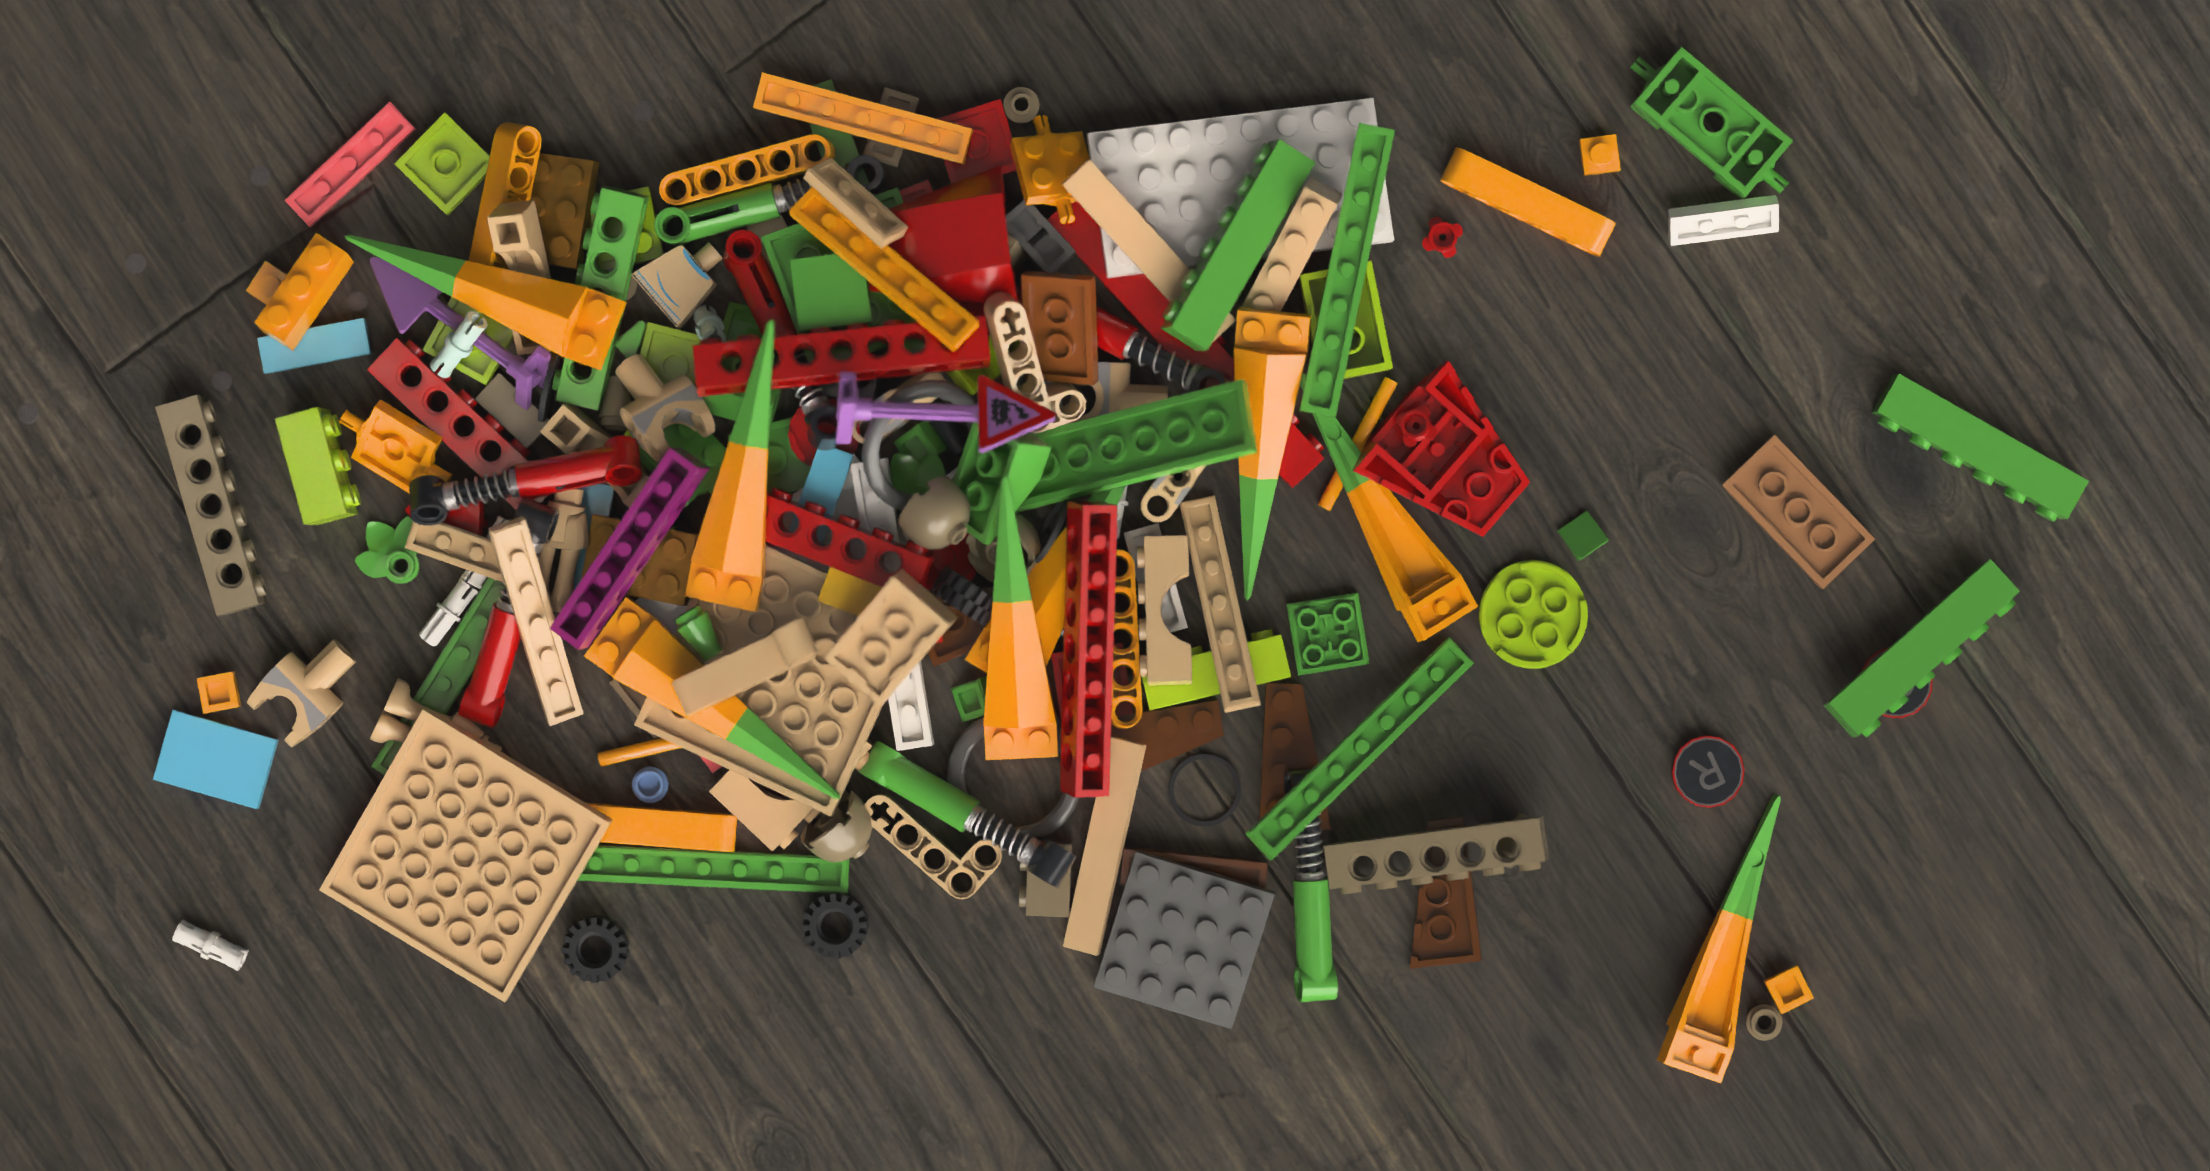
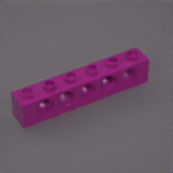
(629, 548)

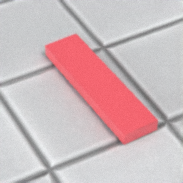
(350, 164)

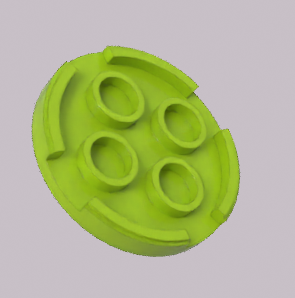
(1533, 614)

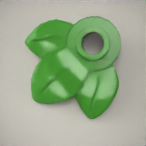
(911, 475)
(385, 549)

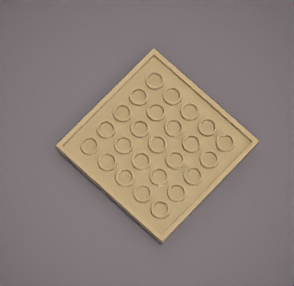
(806, 706)
(465, 854)

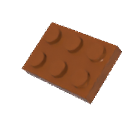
(1062, 325)

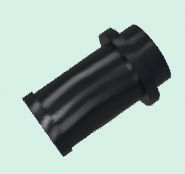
(950, 436)

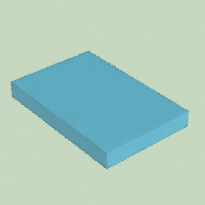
(215, 759)

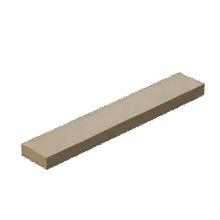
(1130, 232)
(1219, 604)
(534, 617)
(1104, 849)

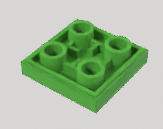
(828, 293)
(1327, 634)

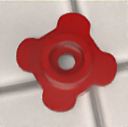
(1451, 232)
(1407, 421)

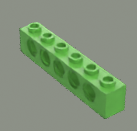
(631, 211)

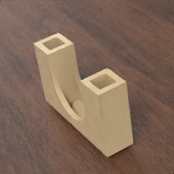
(766, 814)

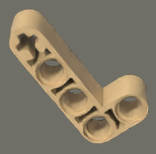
(1025, 360)
(746, 667)
(928, 840)

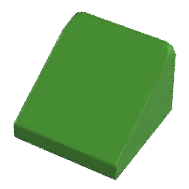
(632, 340)
(920, 441)
(1582, 536)
(970, 698)

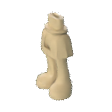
(570, 537)
(402, 705)

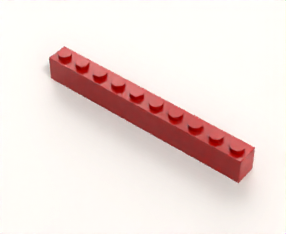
(1147, 307)

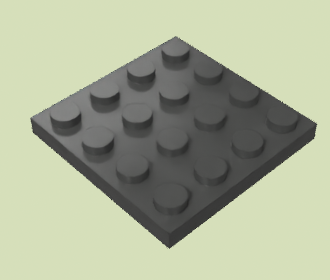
(1184, 939)

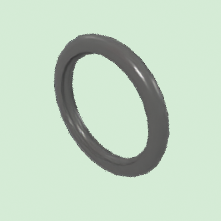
(877, 427)
(956, 777)

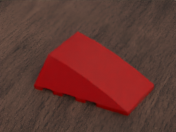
(960, 238)
(1457, 474)

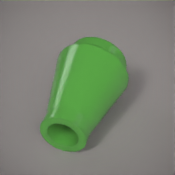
(699, 632)

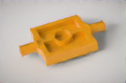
(1046, 163)
(395, 445)

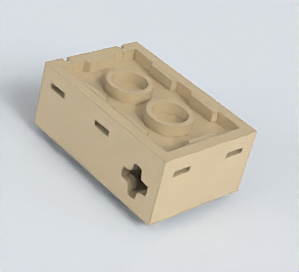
(891, 637)

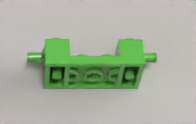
(1680, 97)

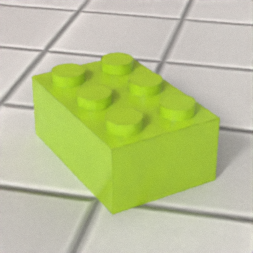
(1369, 343)
(318, 466)

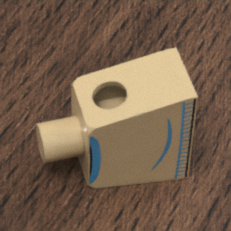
(679, 281)

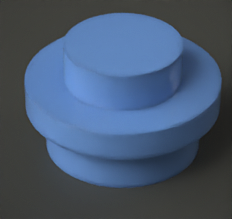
(650, 784)

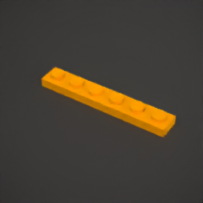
(863, 118)
(885, 270)

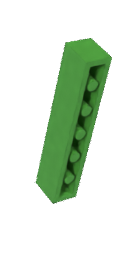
(1237, 245)
(1979, 447)
(1922, 648)

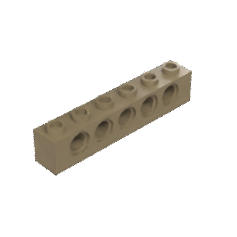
(174, 422)
(1343, 856)

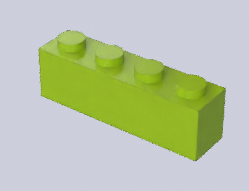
(1268, 665)

